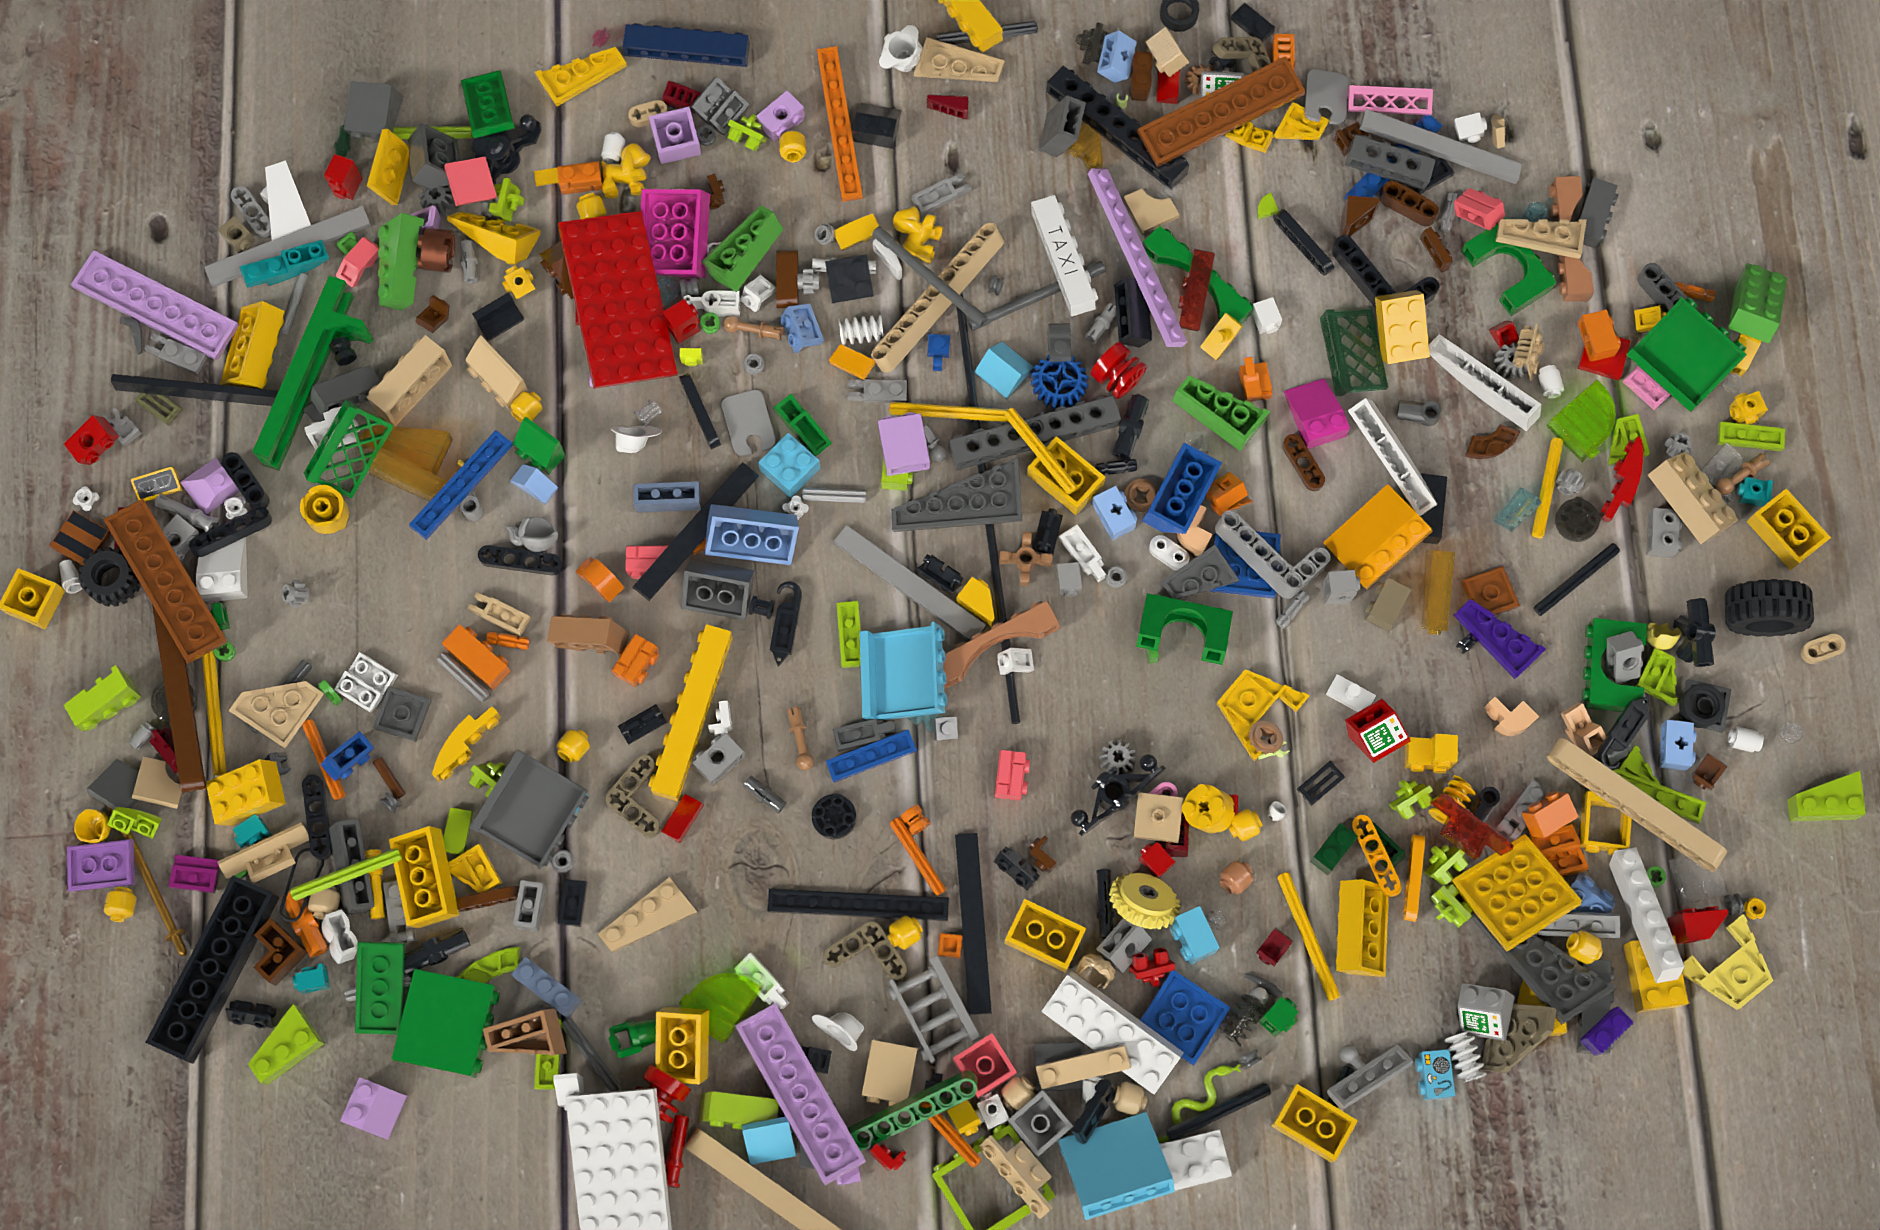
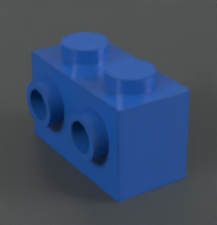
(348, 755)

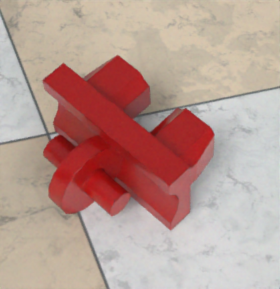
(1152, 969)

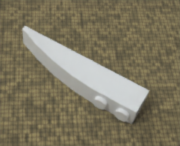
(1486, 383)
(1393, 455)

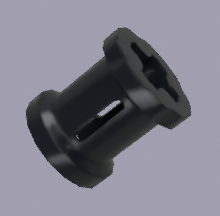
(754, 609)

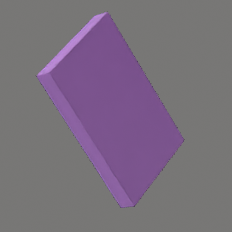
(100, 865)

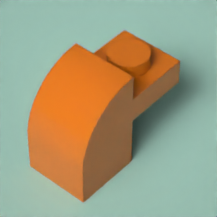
(600, 578)

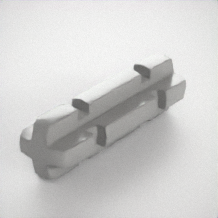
(1448, 213)
(1292, 609)

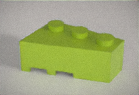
(102, 700)
(1830, 801)
(286, 1046)
(735, 1109)

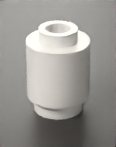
(612, 148)
(1550, 381)
(1745, 739)

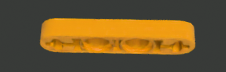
(1374, 856)
(1414, 876)

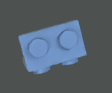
(1593, 899)

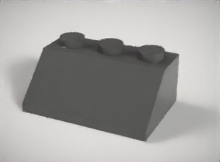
(429, 153)
(717, 589)

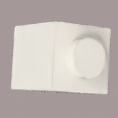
(1266, 316)

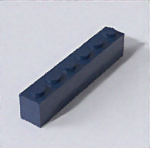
(686, 45)

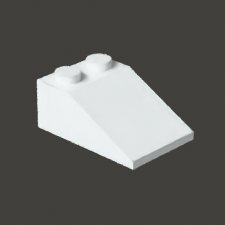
(223, 573)

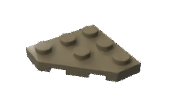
(1526, 1030)

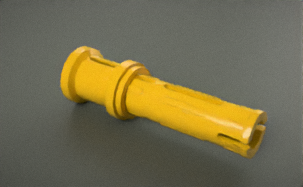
(375, 880)

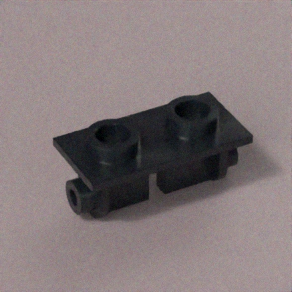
(1047, 532)
(948, 580)
(642, 724)
(1023, 875)
(241, 1013)

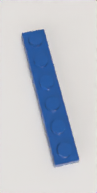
(1372, 184)
(460, 485)

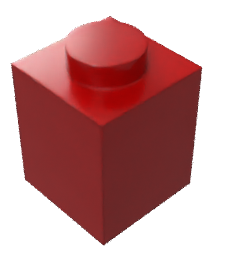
(1156, 859)

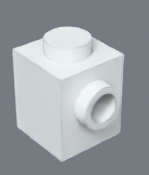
(1470, 128)
(991, 1111)

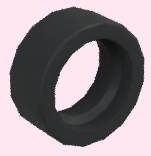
(1175, 24)
(1712, 693)

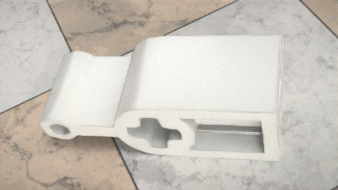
(724, 302)

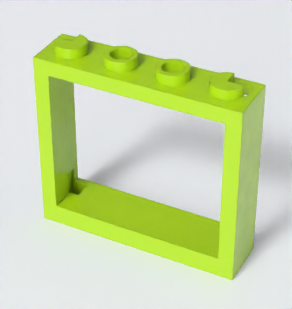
(944, 1168)

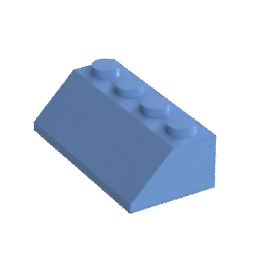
(751, 534)

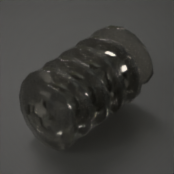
(1241, 1019)

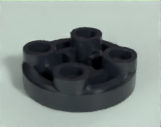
(834, 816)

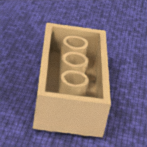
(409, 380)
(1693, 497)

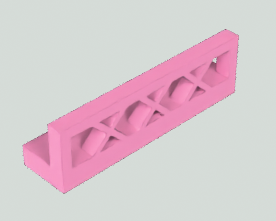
(1390, 94)

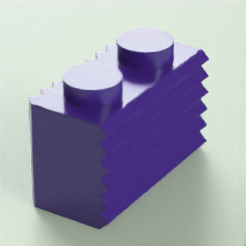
(1606, 1031)

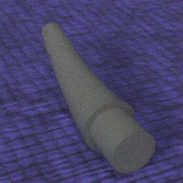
(1268, 986)

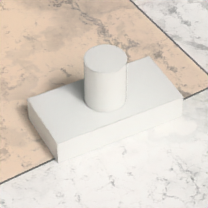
(1350, 694)

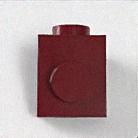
(1274, 947)

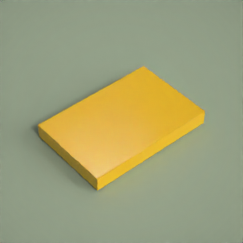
(389, 167)

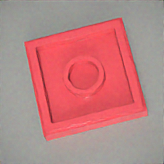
(470, 181)

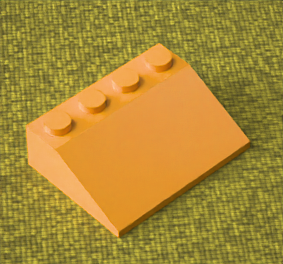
(1378, 536)

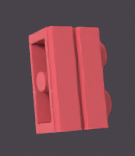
(1479, 208)
(641, 558)
(1010, 775)

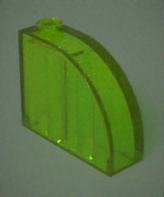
(1585, 421)
(726, 998)

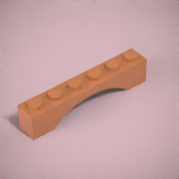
(1575, 278)
(1034, 623)

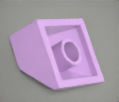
(210, 486)

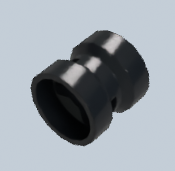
(342, 349)

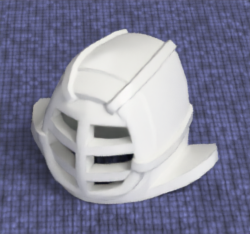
(901, 49)

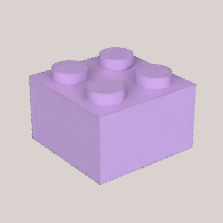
(675, 135)

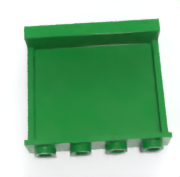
(1687, 353)
(445, 1023)

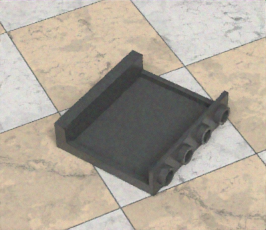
(530, 809)

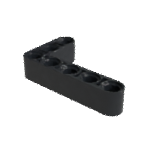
(1368, 270)

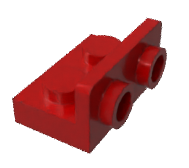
(882, 1155)

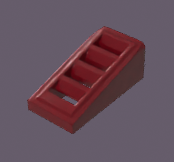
(678, 89)
(951, 105)
(1182, 847)

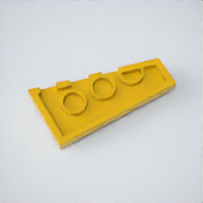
(579, 75)

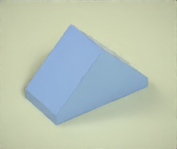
(534, 483)

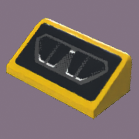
(155, 483)

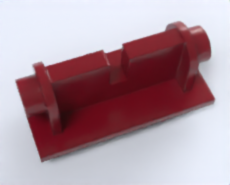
(163, 743)

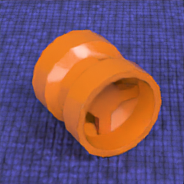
(915, 819)

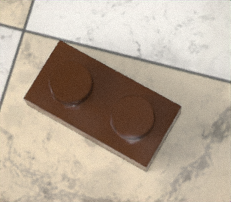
(1440, 255)

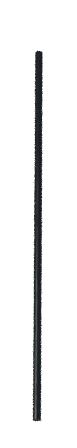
(990, 531)

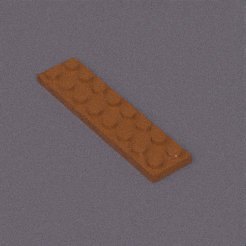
(1221, 111)
(165, 581)

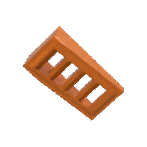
(1284, 42)

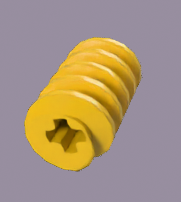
(1458, 791)

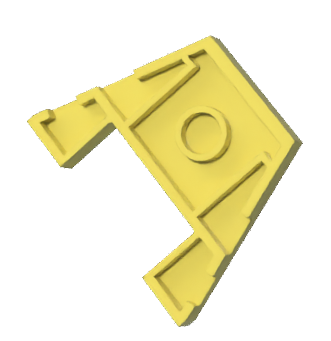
(1739, 975)

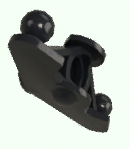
(504, 147)
(1147, 762)

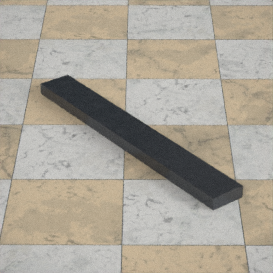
(193, 390)
(693, 533)
(857, 904)
(973, 924)

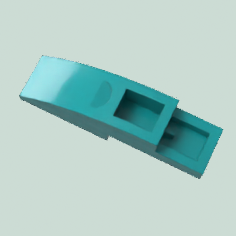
(285, 266)

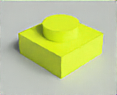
(691, 356)

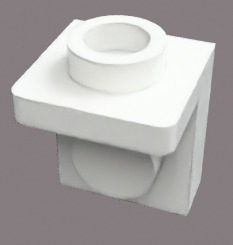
(757, 292)
(1015, 661)
(724, 716)

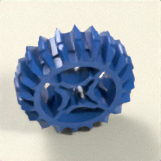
(1078, 385)

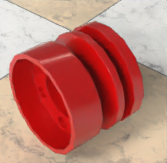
(1122, 373)
(667, 1090)

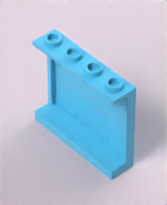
(903, 673)
(1117, 1166)

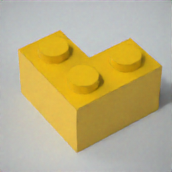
(1434, 754)

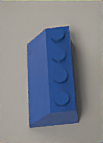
(1182, 491)

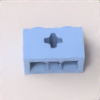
(1116, 56)
(1114, 524)
(1670, 754)

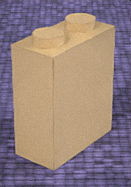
(889, 1073)

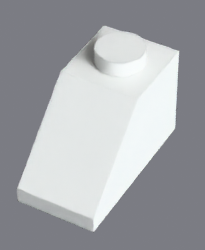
(567, 1085)

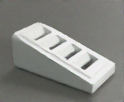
(888, 258)

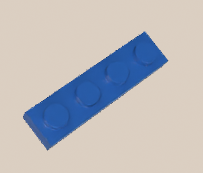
(871, 756)

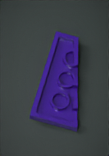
(1506, 645)

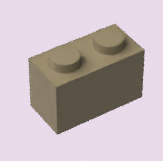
(1388, 604)

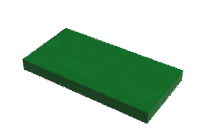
(487, 104)
(379, 987)

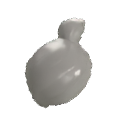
(533, 533)

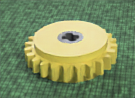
(1144, 900)

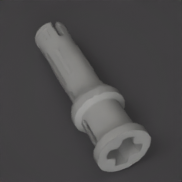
(194, 517)

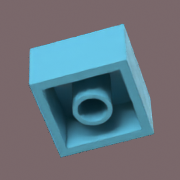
(789, 465)
(1194, 936)

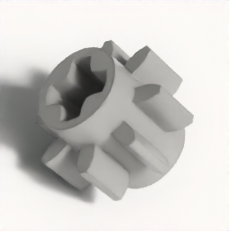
(808, 281)
(1678, 444)
(1569, 482)
(295, 593)

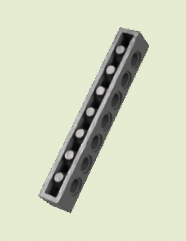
(1067, 430)

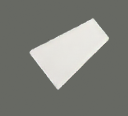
(285, 205)

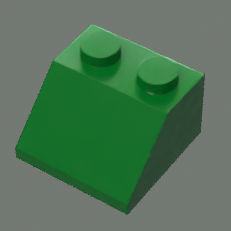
(538, 446)

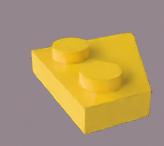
(1297, 126)
(475, 869)

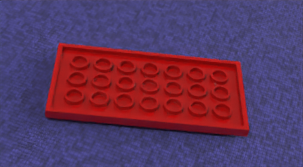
(617, 299)

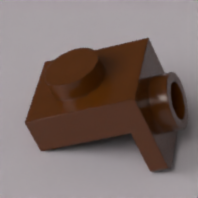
(717, 188)
(434, 315)
(1708, 772)
(1042, 860)

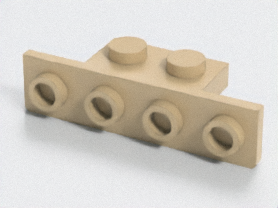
(265, 856)
(1021, 1171)

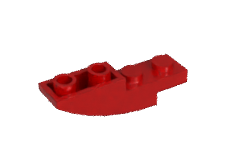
(1629, 473)

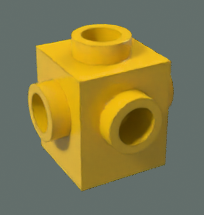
(524, 287)
(1747, 408)

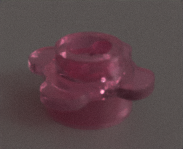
(600, 37)

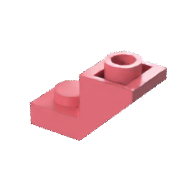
(360, 257)

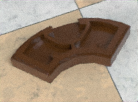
(1492, 445)

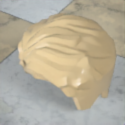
(1095, 970)

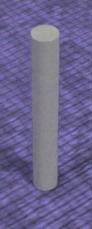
(294, 303)

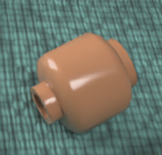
(1236, 877)

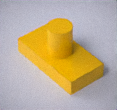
(1221, 336)

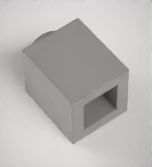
(1069, 579)

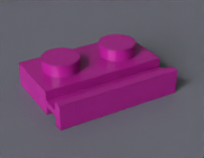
(194, 874)

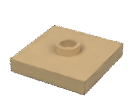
(1158, 817)

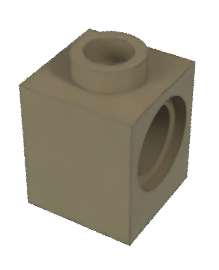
(231, 230)

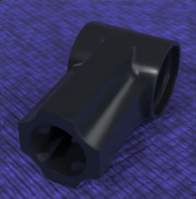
(1480, 807)

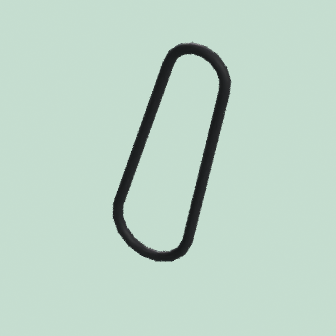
(288, 886)

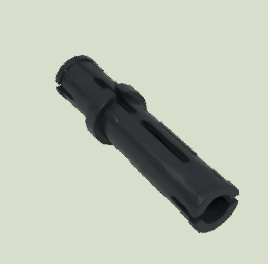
(1105, 917)

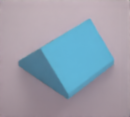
(1003, 369)

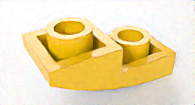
(1251, 137)
(856, 231)

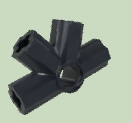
(1698, 634)

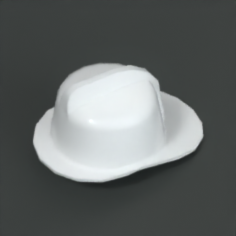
(633, 438)
(841, 1027)

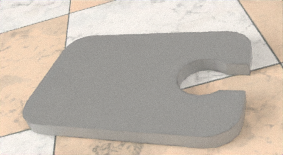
(1326, 91)
(746, 417)

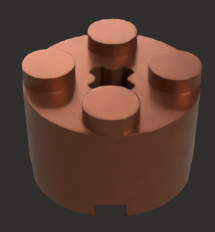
(436, 250)

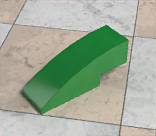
(802, 425)

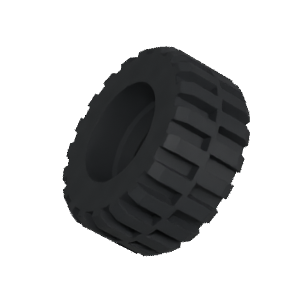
(1769, 608)

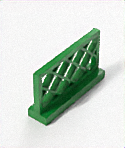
(330, 444)

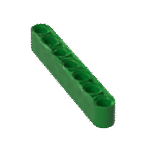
(913, 1106)

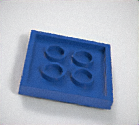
(1250, 581)
(1185, 1015)

